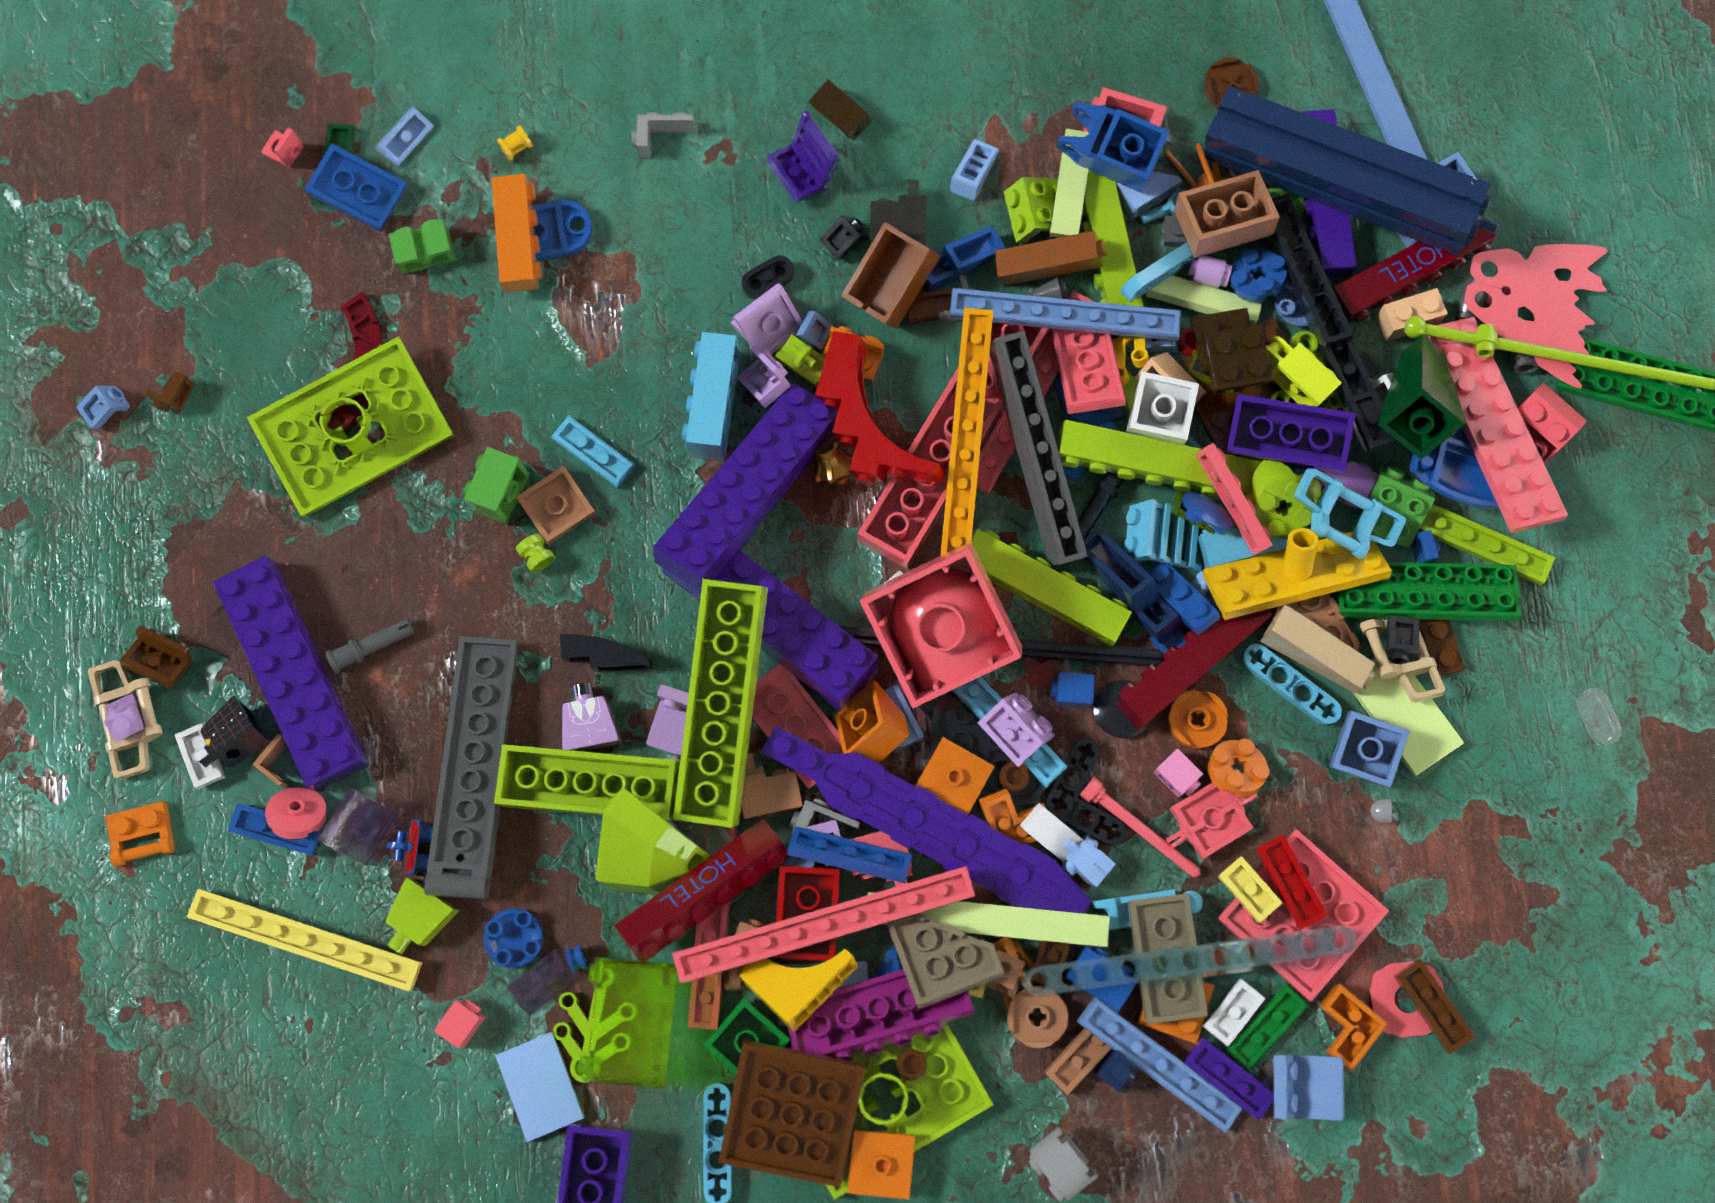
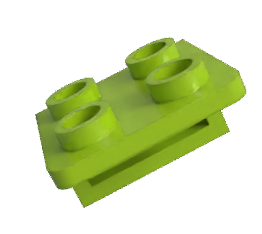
(1031, 206)

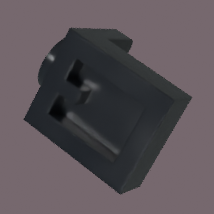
(843, 236)
(1402, 639)

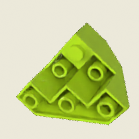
(641, 848)

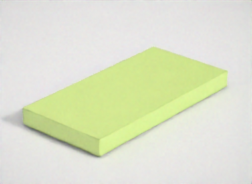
(1430, 732)

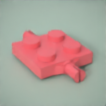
(1210, 819)

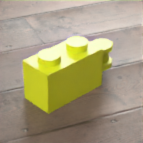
(1301, 373)

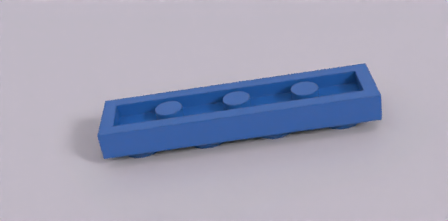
(849, 854)

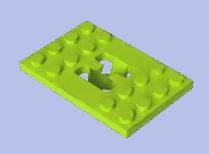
(305, 450)
(947, 1093)

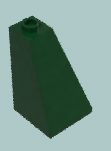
(1422, 399)

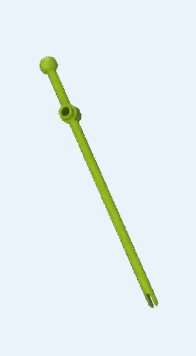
(1487, 340)

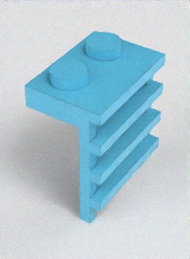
(1149, 533)

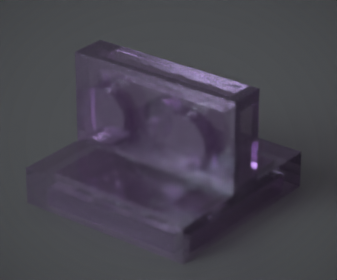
(357, 826)

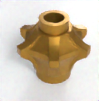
(832, 464)

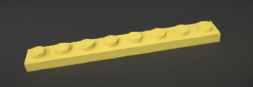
(305, 940)

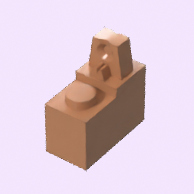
(769, 795)

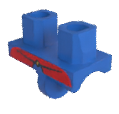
(418, 834)

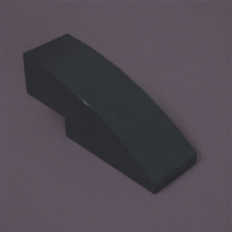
(602, 653)

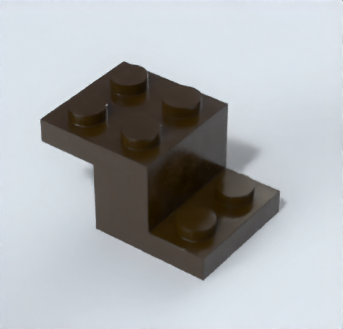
(1231, 350)

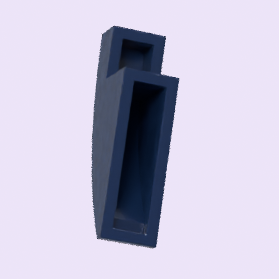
(1131, 586)

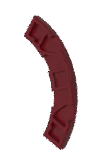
(367, 337)

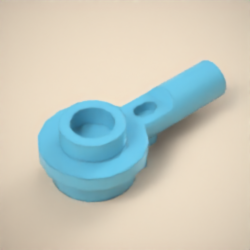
(1162, 210)

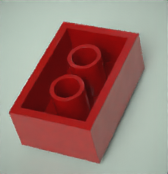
(802, 892)

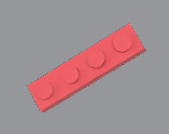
(1229, 490)

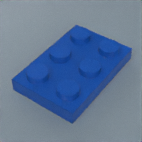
(356, 187)

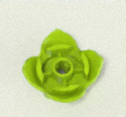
(1277, 482)

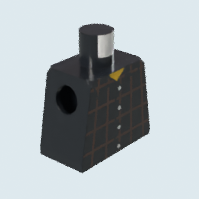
(231, 735)

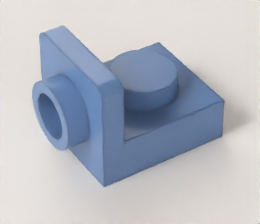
(101, 404)

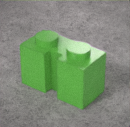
(422, 247)

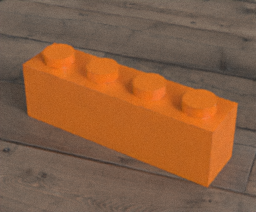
(515, 233)

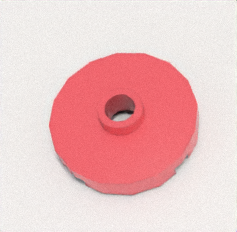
(295, 812)

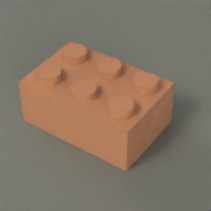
(1226, 213)

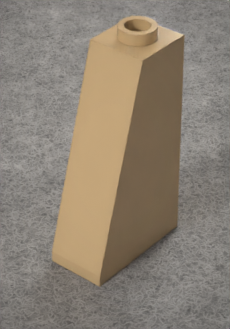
(1318, 650)

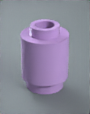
(1210, 271)

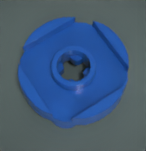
(1253, 262)

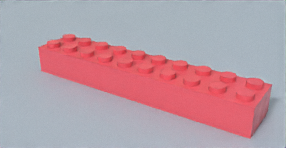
(910, 508)

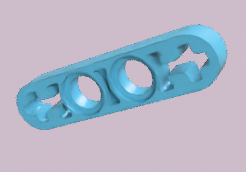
(1157, 272)
(1294, 680)
(713, 1143)

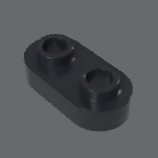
(765, 275)

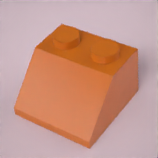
(871, 724)

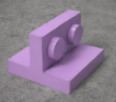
(768, 320)

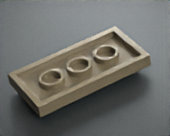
(1164, 925)

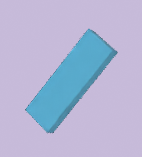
(593, 451)

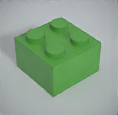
(496, 485)

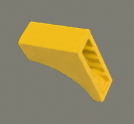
(796, 991)

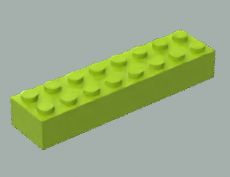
(720, 703)

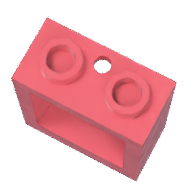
(1132, 105)

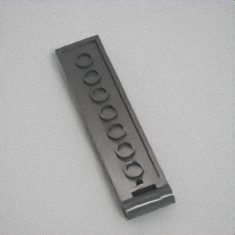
(465, 805)

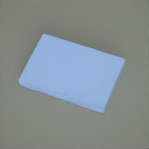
(540, 1086)

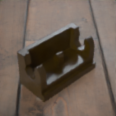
(840, 110)

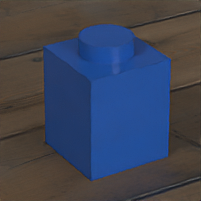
(1073, 690)

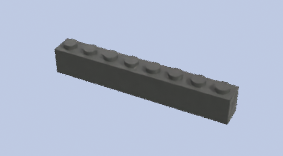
(1037, 448)

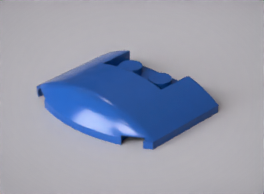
(1455, 472)

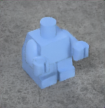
(1086, 861)

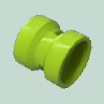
(534, 552)

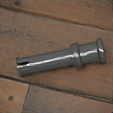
(357, 650)

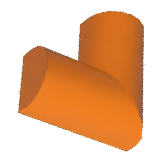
(1360, 1025)

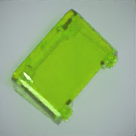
(630, 1023)

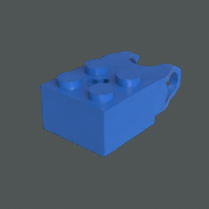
(1108, 142)

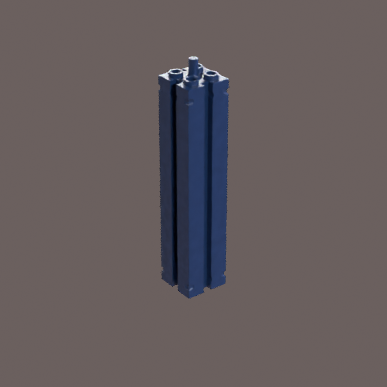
(1348, 171)

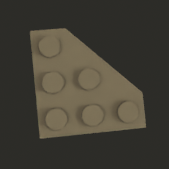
(941, 958)

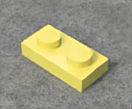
(1249, 889)

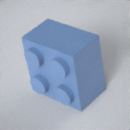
(1369, 749)

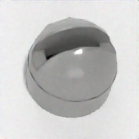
(1382, 811)

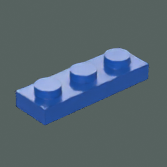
(1183, 598)
(252, 824)

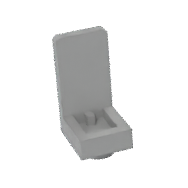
(658, 123)
(804, 818)

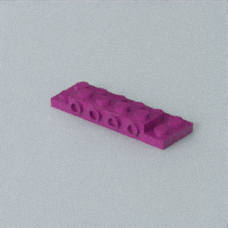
(874, 1015)

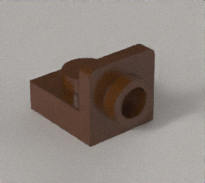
(175, 394)

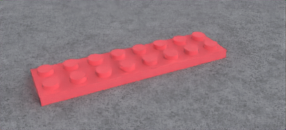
(1500, 436)

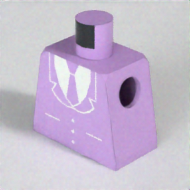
(588, 722)

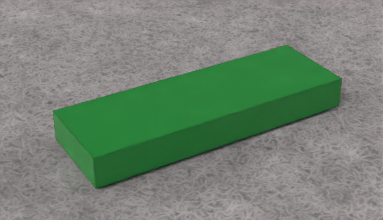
(1266, 1027)

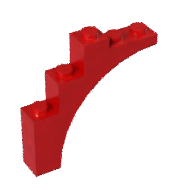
(844, 389)

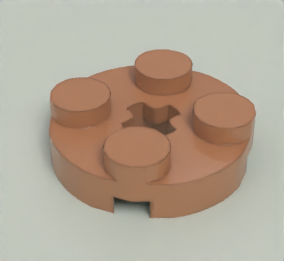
(1049, 1029)

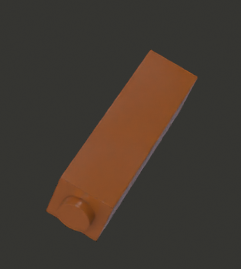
(1050, 258)

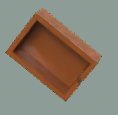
(890, 275)

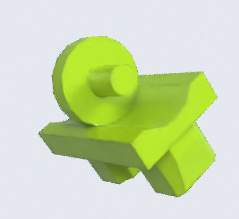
(801, 360)

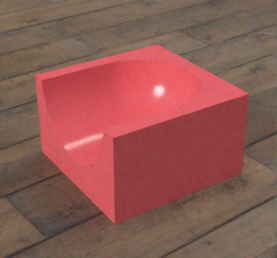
(941, 625)

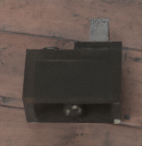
(906, 215)

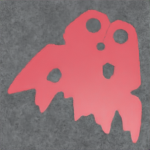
(1539, 290)

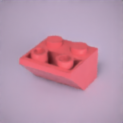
(1549, 421)

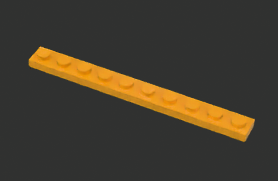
(967, 428)

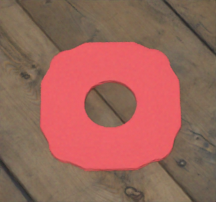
(1383, 1002)

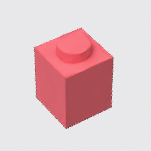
(460, 1022)

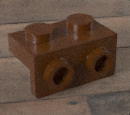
(157, 657)

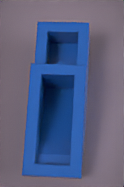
(963, 257)

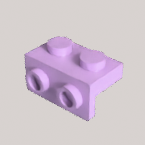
(764, 378)

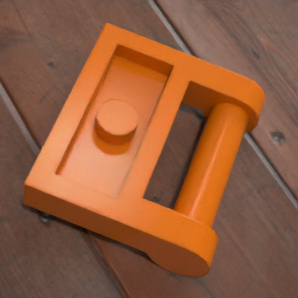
(138, 824)

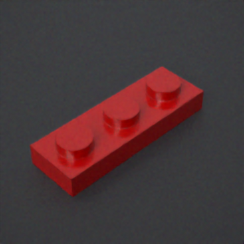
(1291, 882)

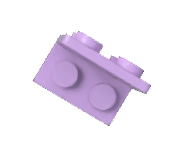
(669, 721)
(1016, 727)

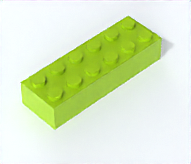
(582, 780)

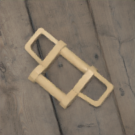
(1374, 629)
(151, 731)

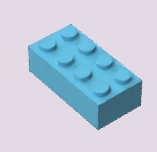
(712, 397)

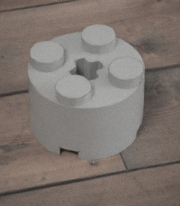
(1062, 1165)

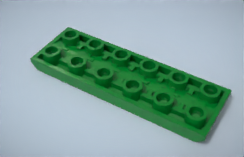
(1641, 394)
(1438, 593)

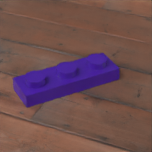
(1230, 1078)

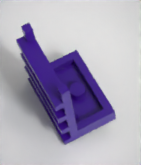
(805, 163)

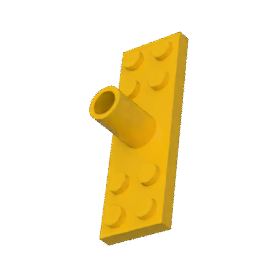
(1292, 574)

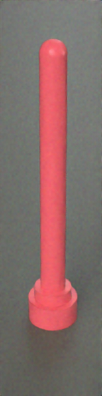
(1095, 792)

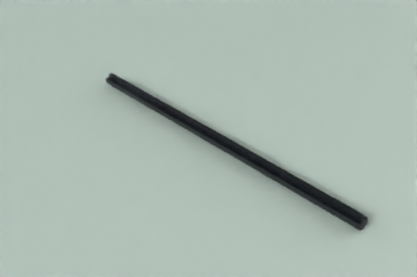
(1054, 650)

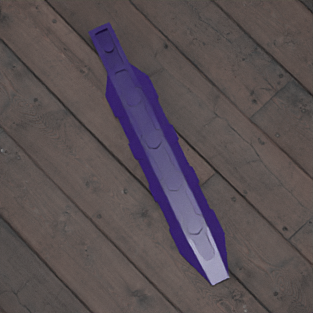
(931, 826)

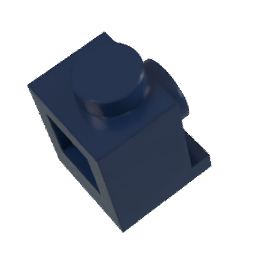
(1117, 1071)

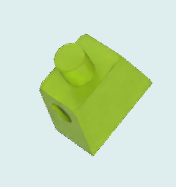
(417, 916)

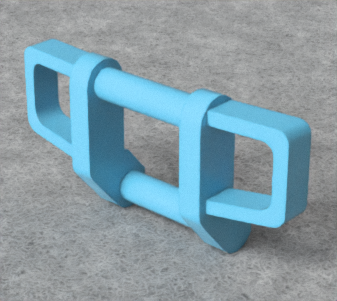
(1361, 537)

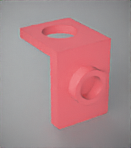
(286, 149)

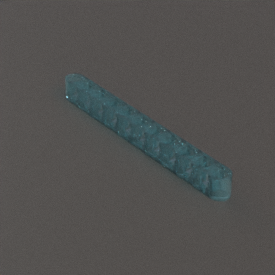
(1203, 960)

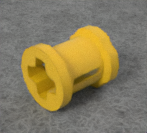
(514, 143)

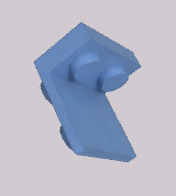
(1308, 1087)

